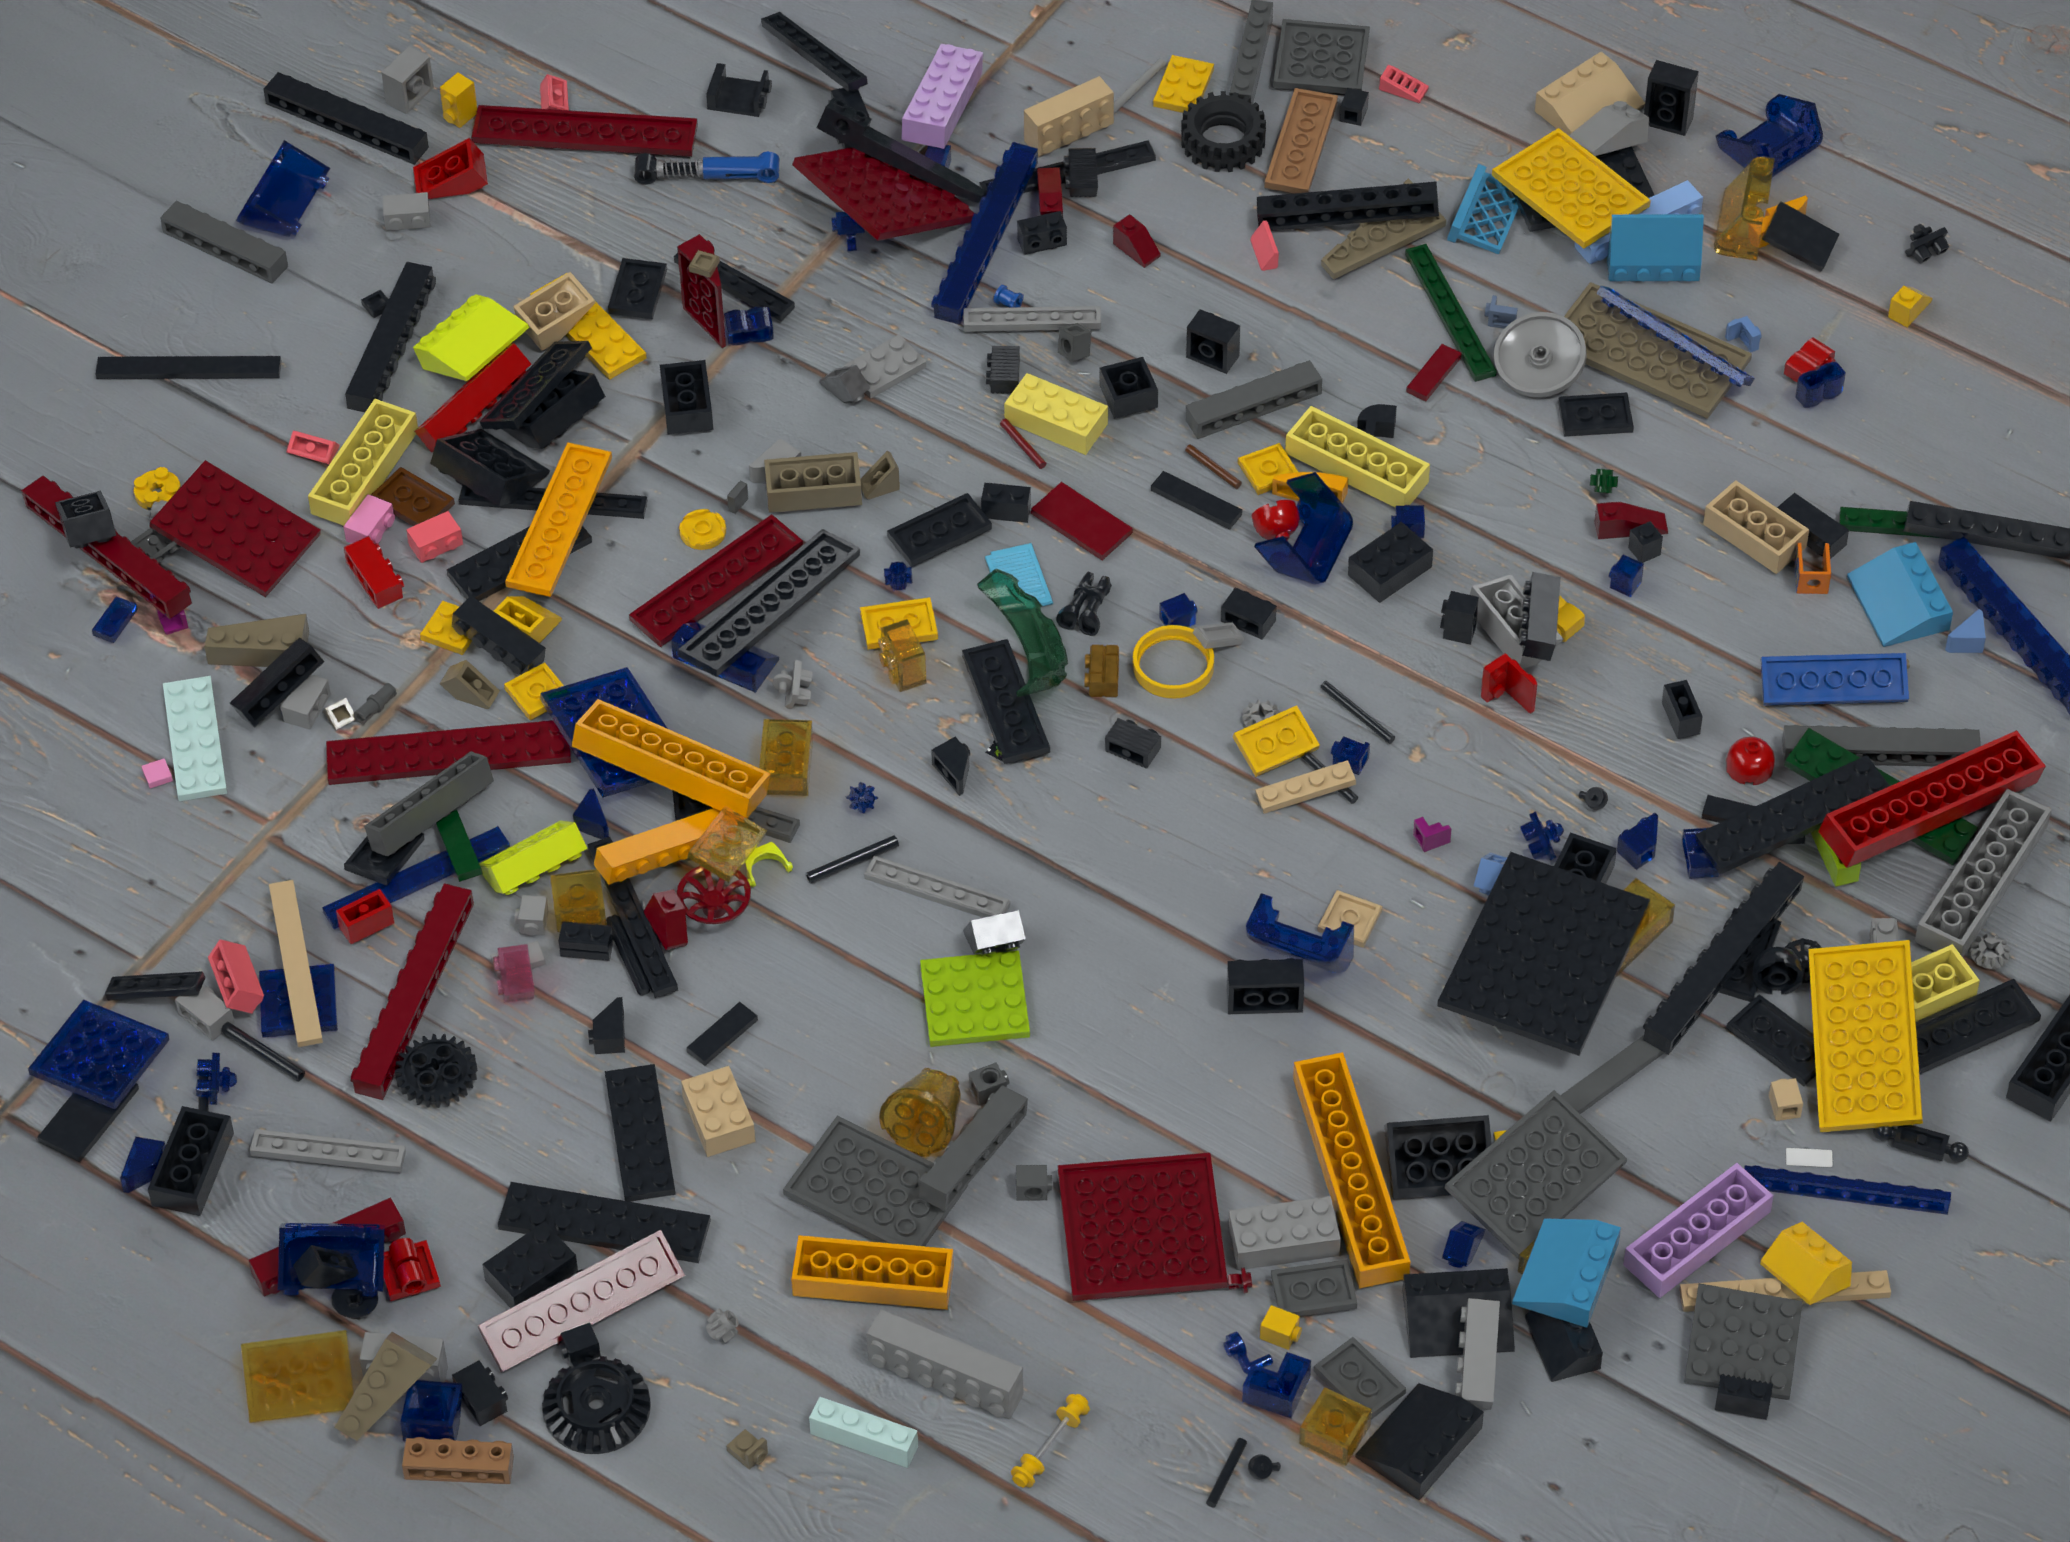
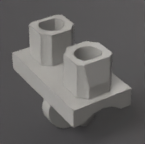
(791, 683)

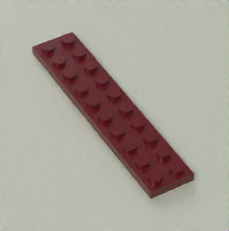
(584, 130)
(435, 751)

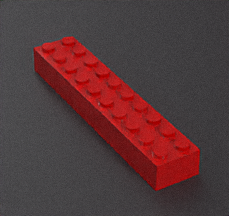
(1931, 799)

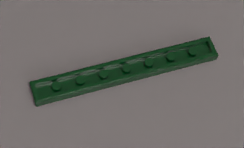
(1450, 312)

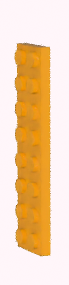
(558, 519)

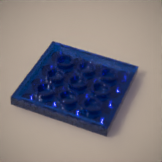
(98, 1054)

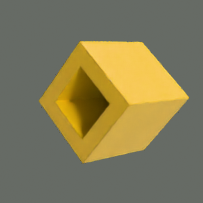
(1280, 1327)

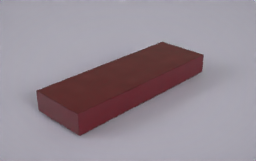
(1433, 372)

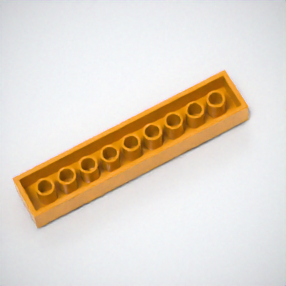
(1351, 1170)

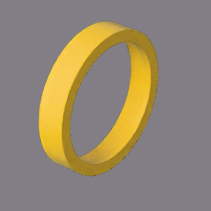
(1165, 633)

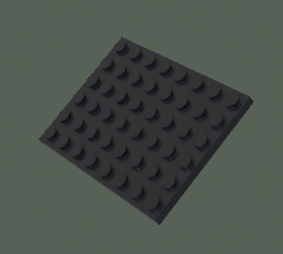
(1544, 953)

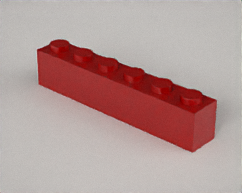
(474, 396)

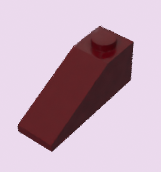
(1049, 190)
(1618, 518)

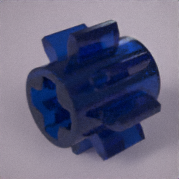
(898, 576)
(863, 803)

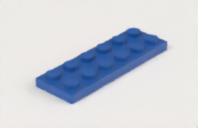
(1834, 679)

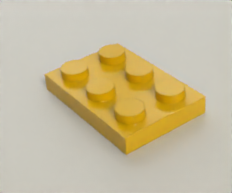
(1182, 83)
(917, 611)
(1276, 741)

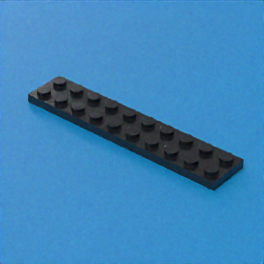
(768, 602)

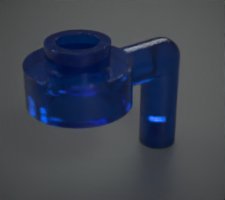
(1236, 1347)

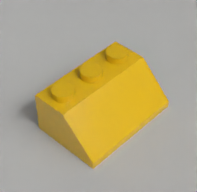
(1807, 1264)

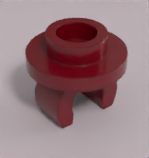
(1241, 1280)

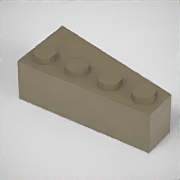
(386, 1380)

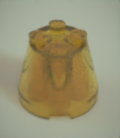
(922, 1112)

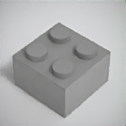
(407, 79)

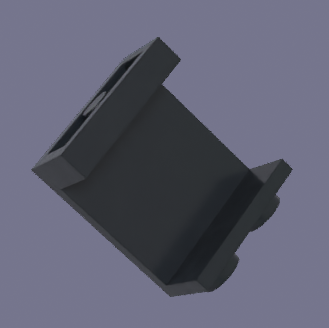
(737, 94)

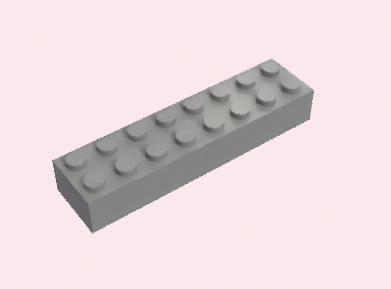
(1983, 873)

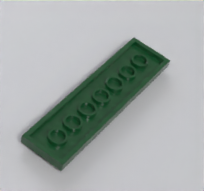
(1818, 755)

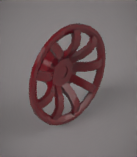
(713, 899)

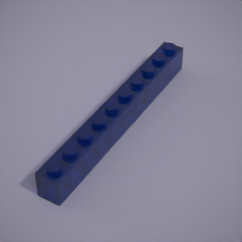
(985, 233)
(2008, 616)

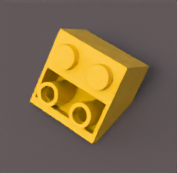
(528, 616)

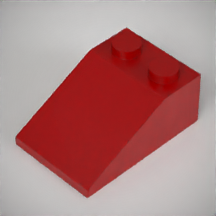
(452, 172)

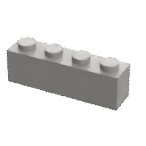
(1479, 1352)

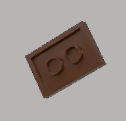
(413, 497)

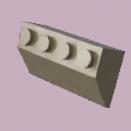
(813, 482)

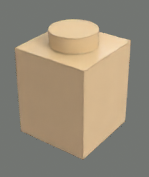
(1785, 1099)

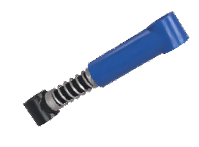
(761, 167)

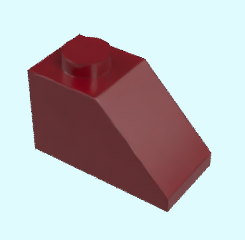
(1135, 241)
(668, 919)

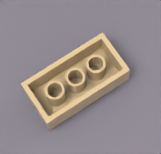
(1069, 116)
(1755, 526)

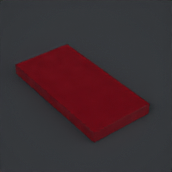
(1081, 521)

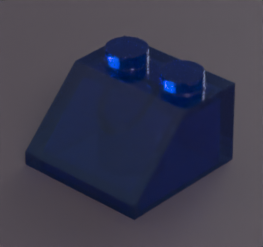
(432, 1410)

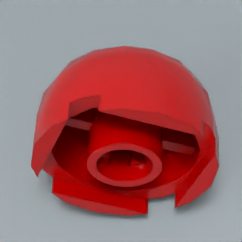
(1276, 520)
(1750, 761)

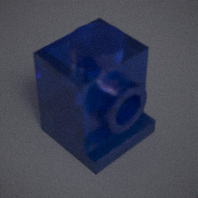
(1353, 751)

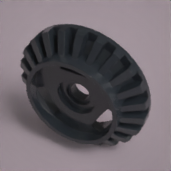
(584, 1428)

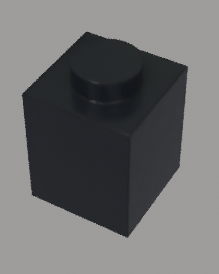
(1354, 106)
(1645, 542)
(579, 1344)

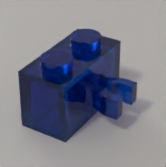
(846, 226)

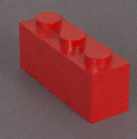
(374, 572)

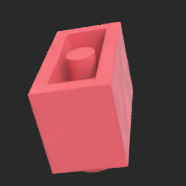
(434, 537)

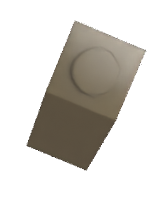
(469, 685)

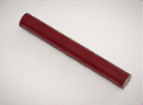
(1023, 444)

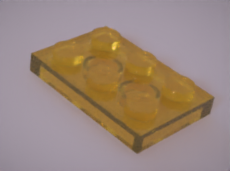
(726, 844)

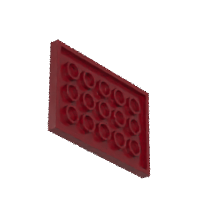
(235, 528)

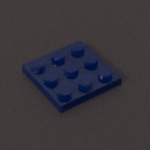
(276, 1007)

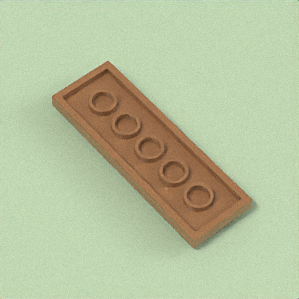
(1301, 141)

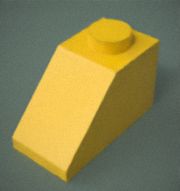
(1907, 305)

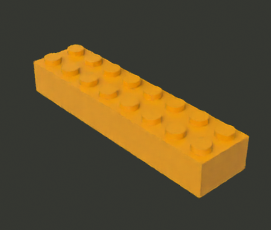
(670, 759)

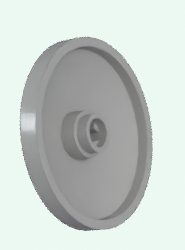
(1540, 354)

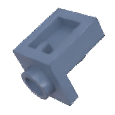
(1499, 315)

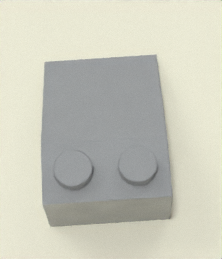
(1612, 129)

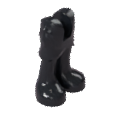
(1088, 620)

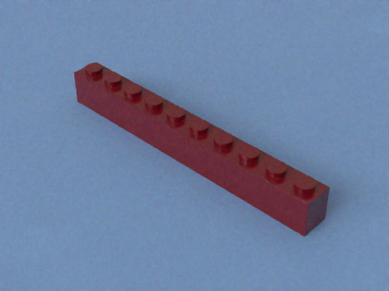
(116, 555)
(412, 991)

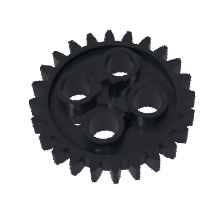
(436, 1070)

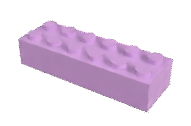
(942, 96)
(1698, 1230)

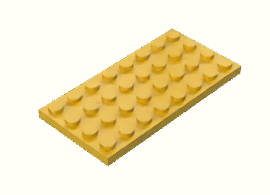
(1865, 1036)

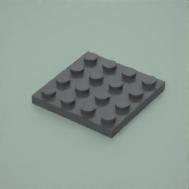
(1321, 56)
(1743, 1337)

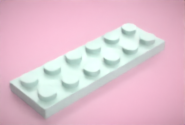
(194, 738)

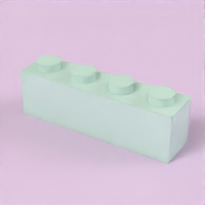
(863, 1432)

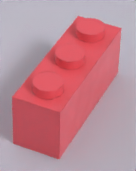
(236, 976)

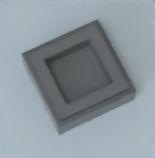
(737, 497)

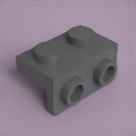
(155, 544)

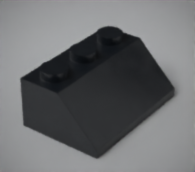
(1564, 1346)

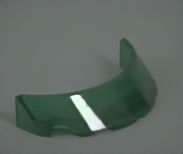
(1035, 631)

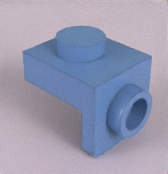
(1746, 331)

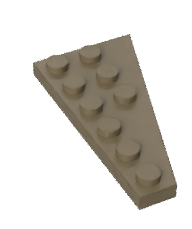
(1376, 240)

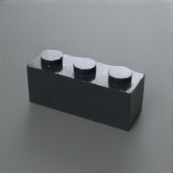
(1820, 525)

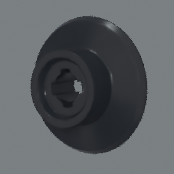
(342, 1299)

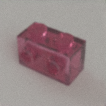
(514, 972)

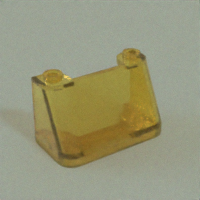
(1739, 217)

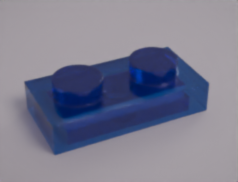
(114, 619)

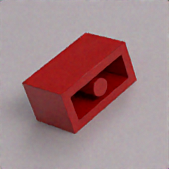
(365, 916)

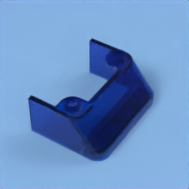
(1321, 538)

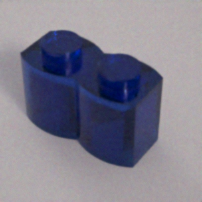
(748, 326)
(1820, 384)
(1696, 860)

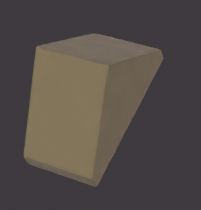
(881, 477)

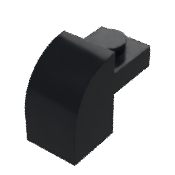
(1378, 420)

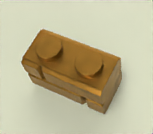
(1103, 670)

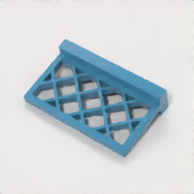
(1468, 208)

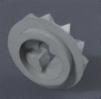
(1250, 714)
(1989, 959)

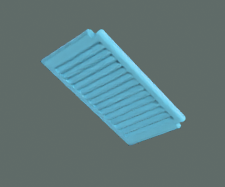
(1024, 566)

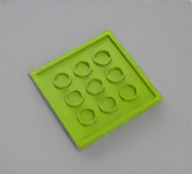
(974, 998)

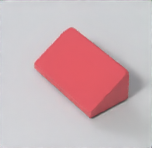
(554, 93)
(1265, 247)
(312, 447)

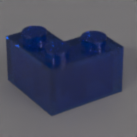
(1278, 1390)

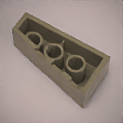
(255, 641)

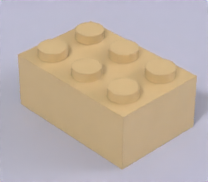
(718, 1111)

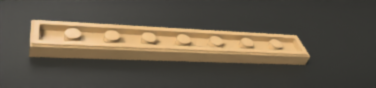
(295, 963)

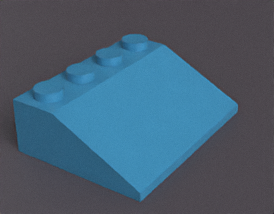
(1655, 247)
(1901, 596)
(1568, 1268)

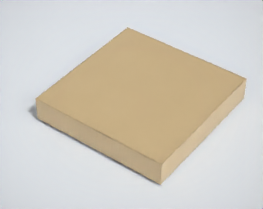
(1352, 910)

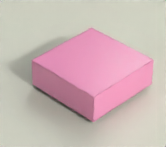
(157, 773)

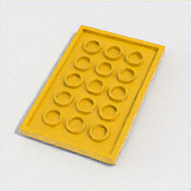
(1570, 187)

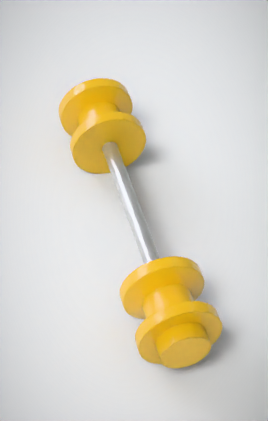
(1032, 1465)

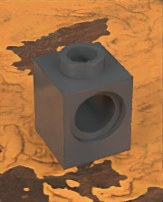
(1074, 342)
(981, 1077)
(1032, 1182)

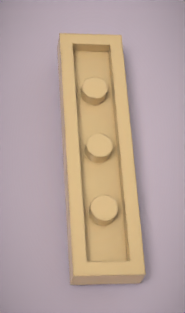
(1305, 787)

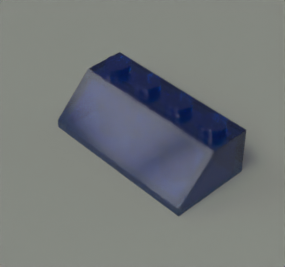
(746, 672)

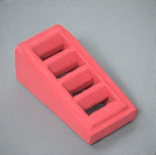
(1392, 76)

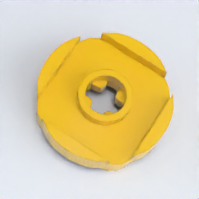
(155, 479)

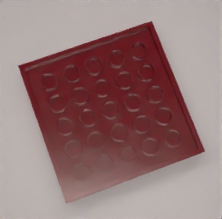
(881, 196)
(1142, 1226)

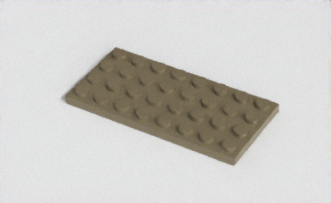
(1648, 362)

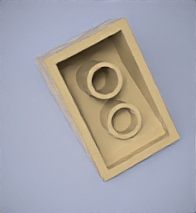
(554, 310)

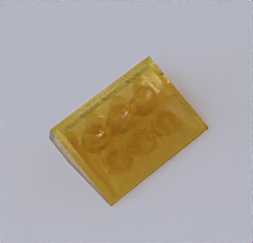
(297, 1376)

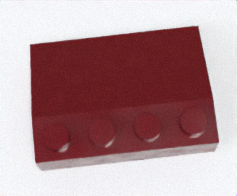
(700, 293)

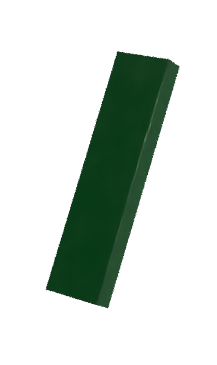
(458, 846)

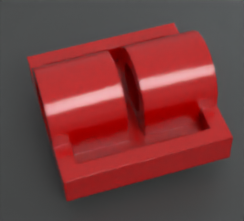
(409, 1269)

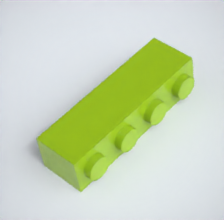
(1838, 872)

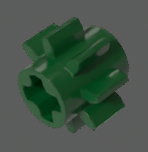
(1603, 481)

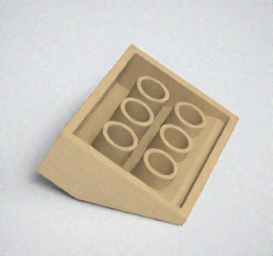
(1584, 92)

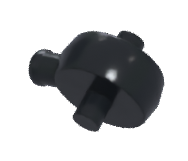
(1595, 797)
(1261, 1466)

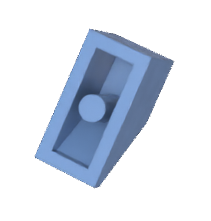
(1488, 872)

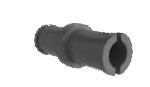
(375, 703)

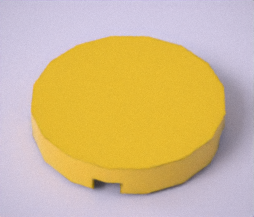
(702, 529)

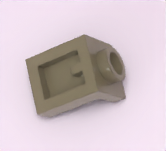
(748, 1449)

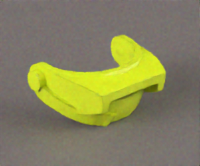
(766, 851)

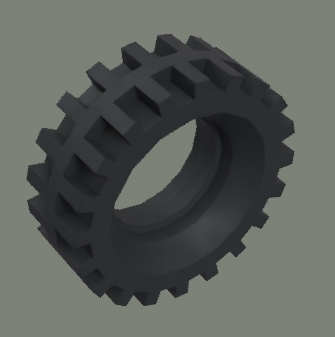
(1223, 111)

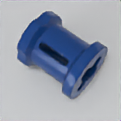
(1008, 297)

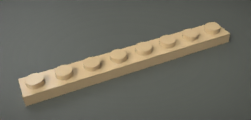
(1863, 1286)

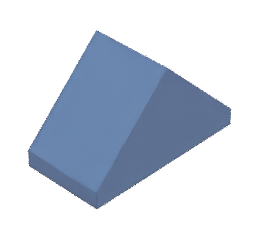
(1968, 636)

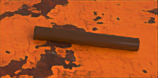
(1213, 466)

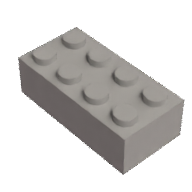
(1284, 1233)

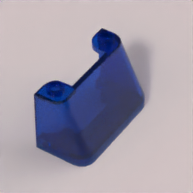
(1786, 135)
(284, 192)
(1330, 952)
(362, 1241)

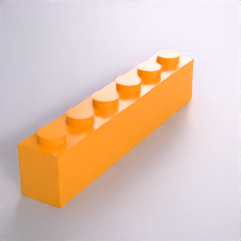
(651, 848)

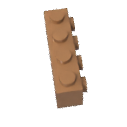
(458, 1460)

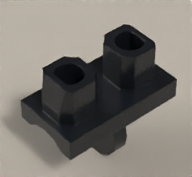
(1925, 238)

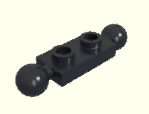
(1923, 1142)

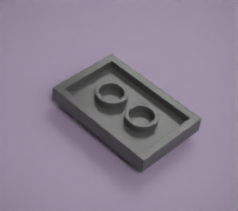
(1314, 1288)
(1360, 1377)

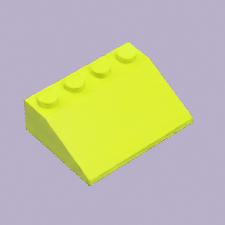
(469, 338)

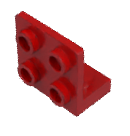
(1508, 676)

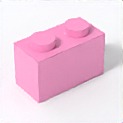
(369, 520)

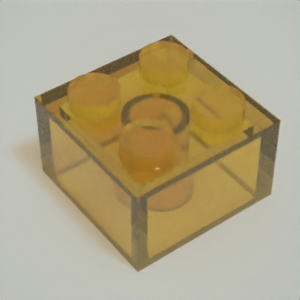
(902, 656)
(578, 898)
(1335, 1426)

